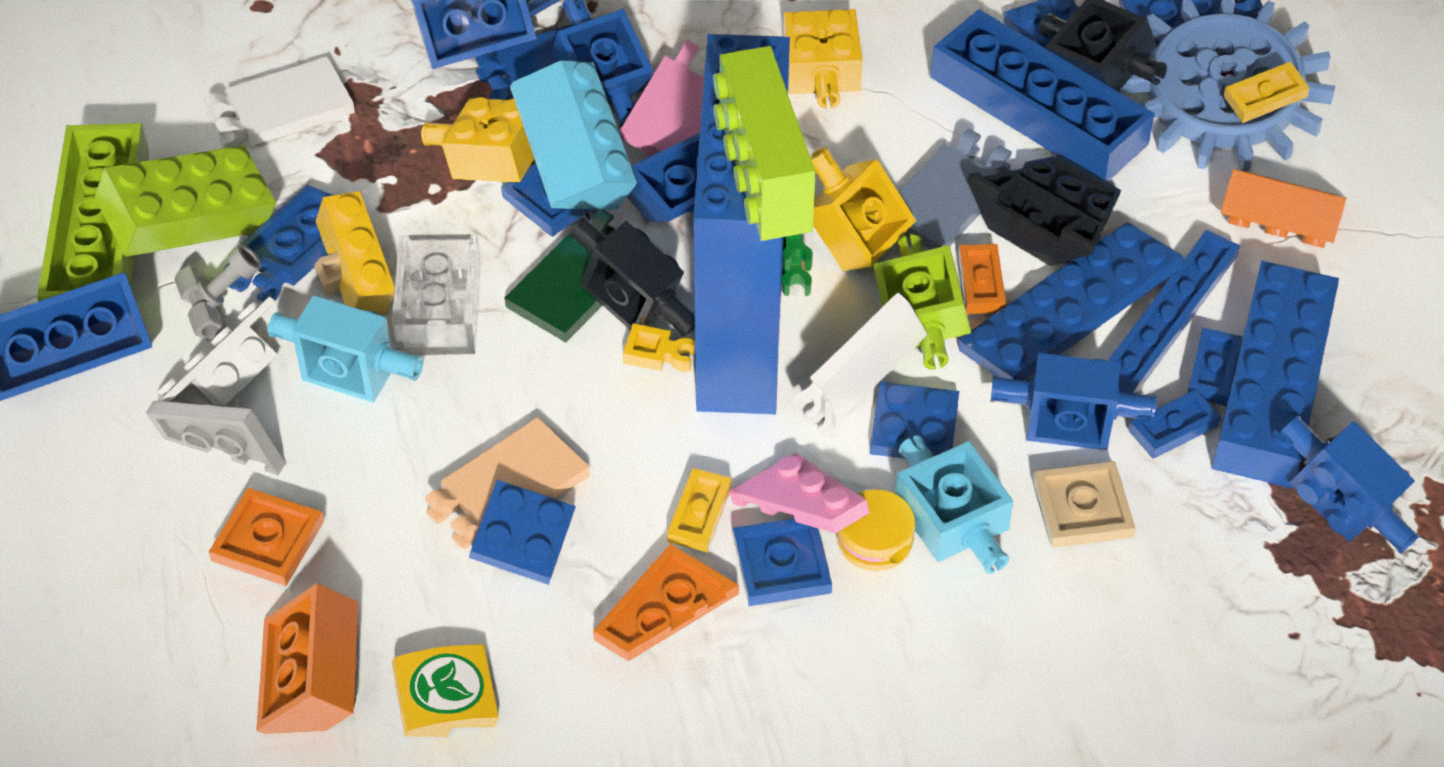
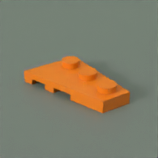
(662, 603)

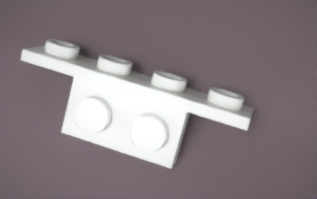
(232, 363)

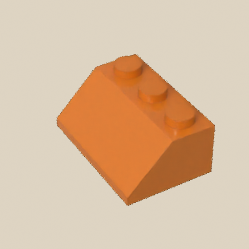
(1283, 207)
(308, 663)

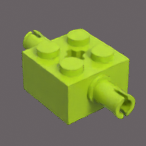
(932, 289)

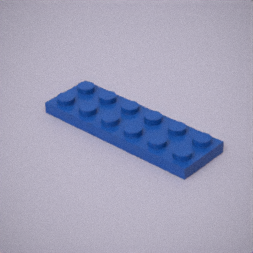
(1071, 303)

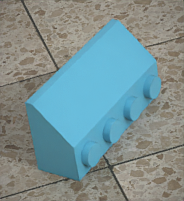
(574, 137)

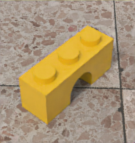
(349, 232)

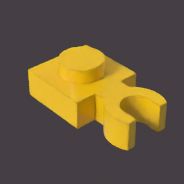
(653, 346)

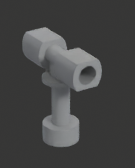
(207, 294)

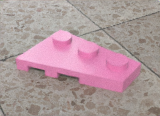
(802, 491)

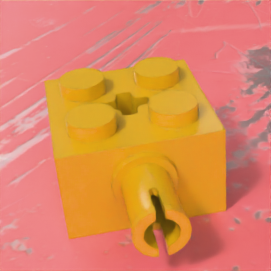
(824, 53)
(483, 141)
(857, 210)

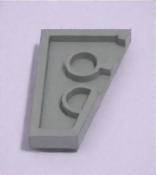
(223, 428)

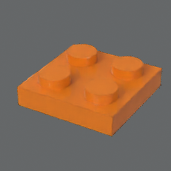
(266, 536)

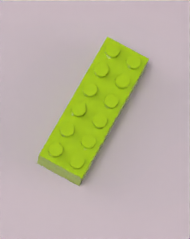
(79, 239)

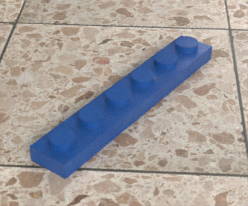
(1172, 310)

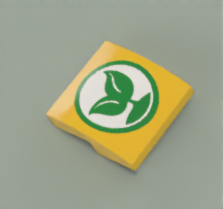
(444, 690)

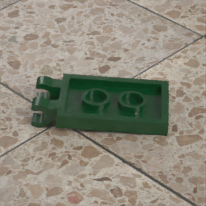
(552, 290)

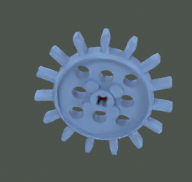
(1212, 73)

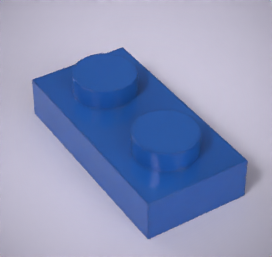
(1215, 365)
(1175, 424)

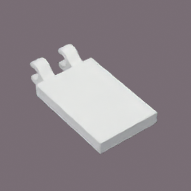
(279, 104)
(861, 364)

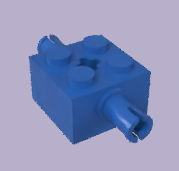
(613, 49)
(1073, 400)
(1351, 482)

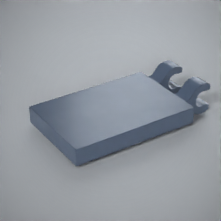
(941, 194)

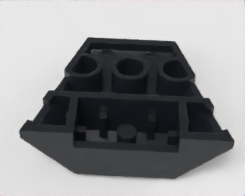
(1046, 207)

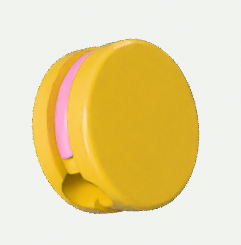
(882, 536)

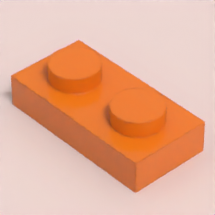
(981, 278)

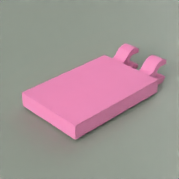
(668, 106)

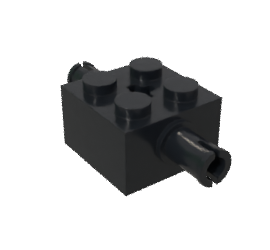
(1105, 43)
(632, 276)

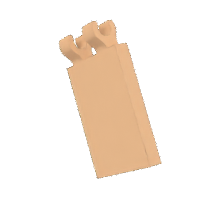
(527, 458)

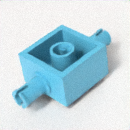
(344, 348)
(955, 502)

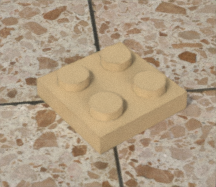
(1084, 504)

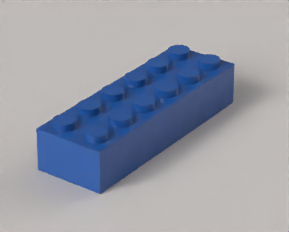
(1041, 95)
(1275, 372)

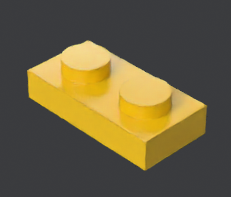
(1266, 92)
(699, 510)

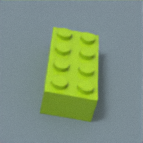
(764, 143)
(184, 200)

